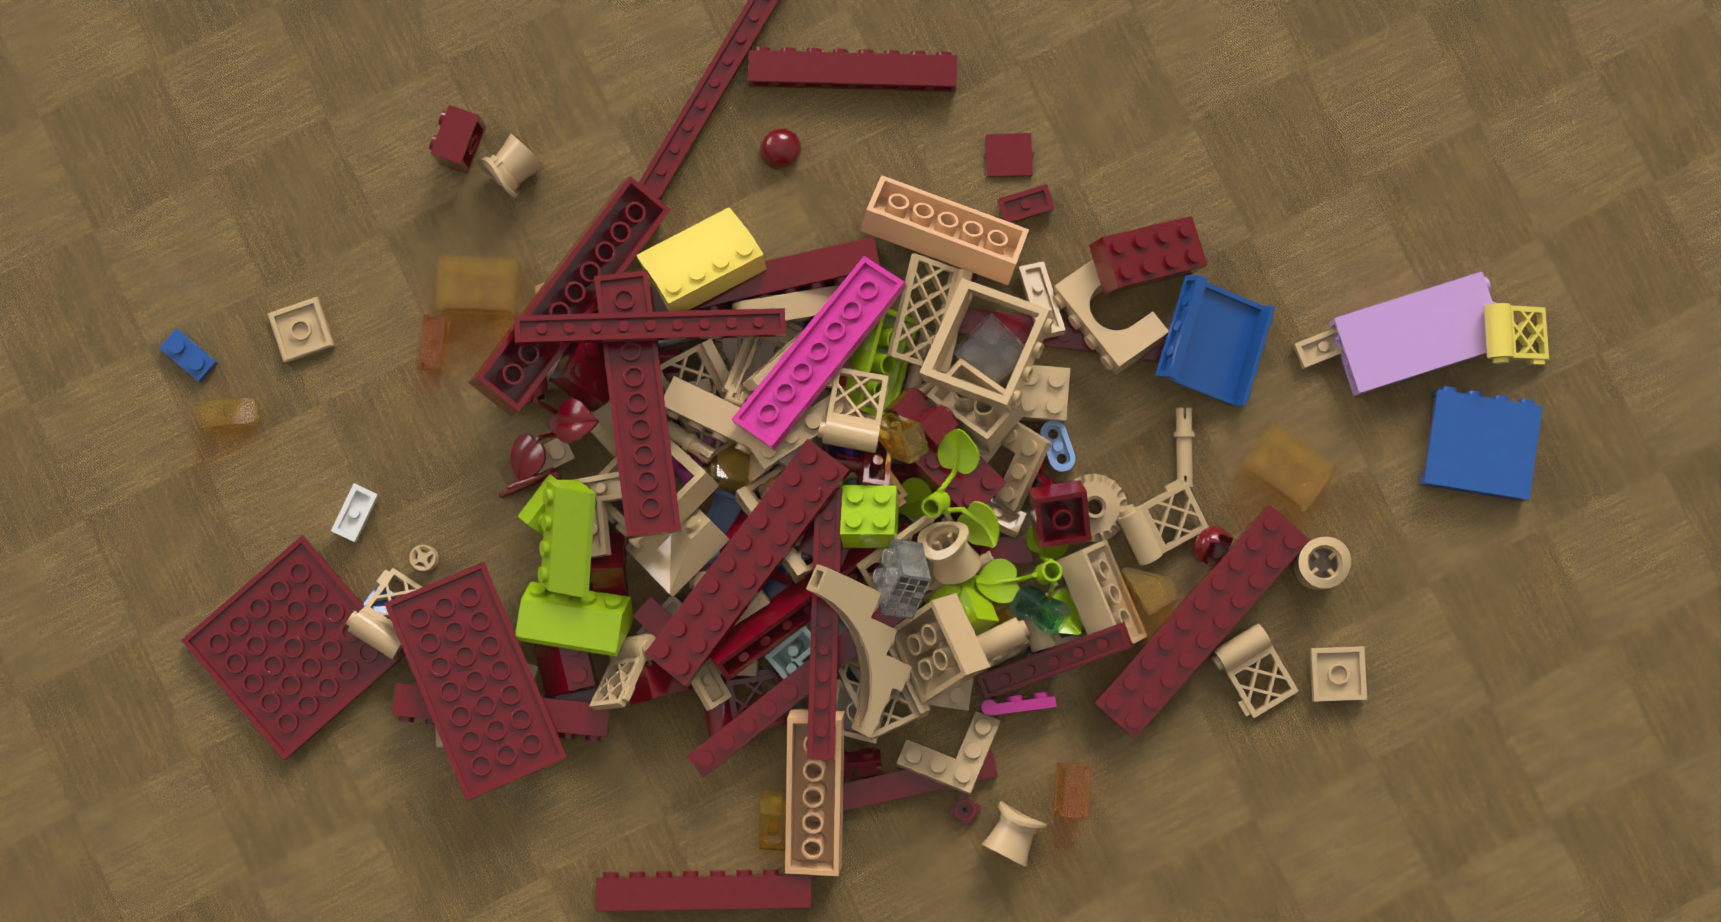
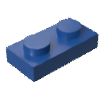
(188, 355)

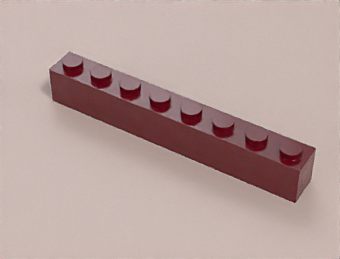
(852, 70)
(777, 620)
(566, 715)
(702, 892)

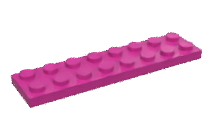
(819, 353)

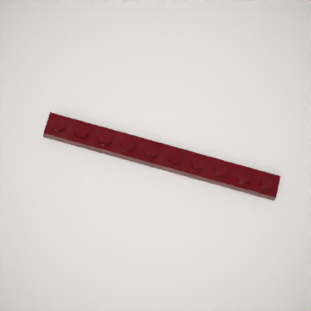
(706, 95)
(649, 326)
(1022, 326)
(824, 638)
(770, 707)

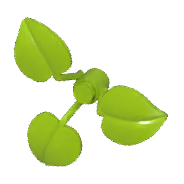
(960, 454)
(999, 581)

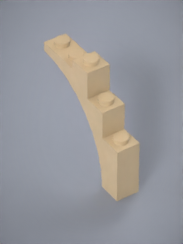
(872, 639)

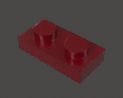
(1026, 204)

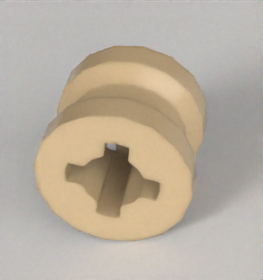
(421, 554)

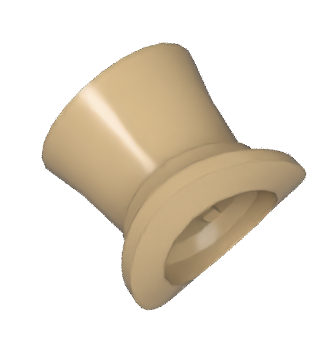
(511, 165)
(949, 551)
(1322, 563)
(1013, 834)

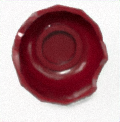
(780, 148)
(1211, 543)

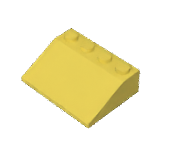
(702, 261)

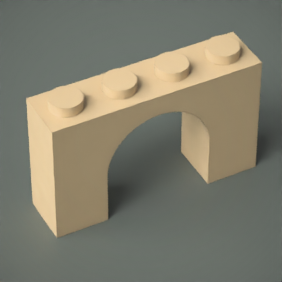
(1116, 347)

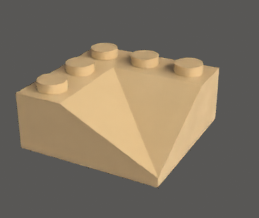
(682, 552)
(939, 647)

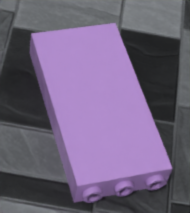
(1413, 333)

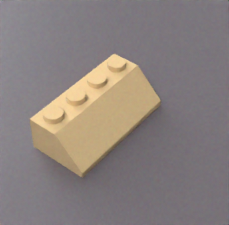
(1100, 590)

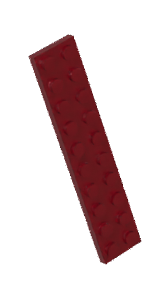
(638, 414)
(747, 562)

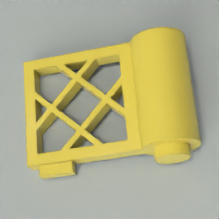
(1503, 332)

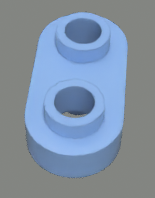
(1059, 446)

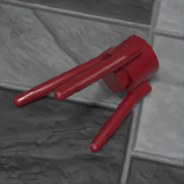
(529, 481)

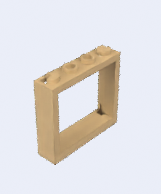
(950, 325)
(688, 498)

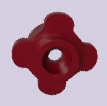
(965, 817)

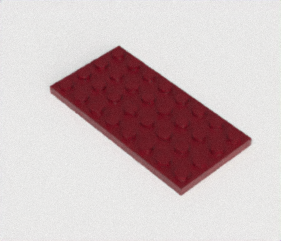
(475, 681)

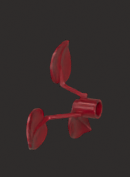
(568, 424)

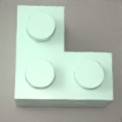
(791, 652)

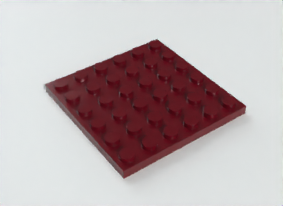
(287, 648)

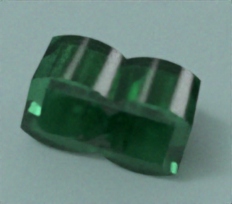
(1035, 606)

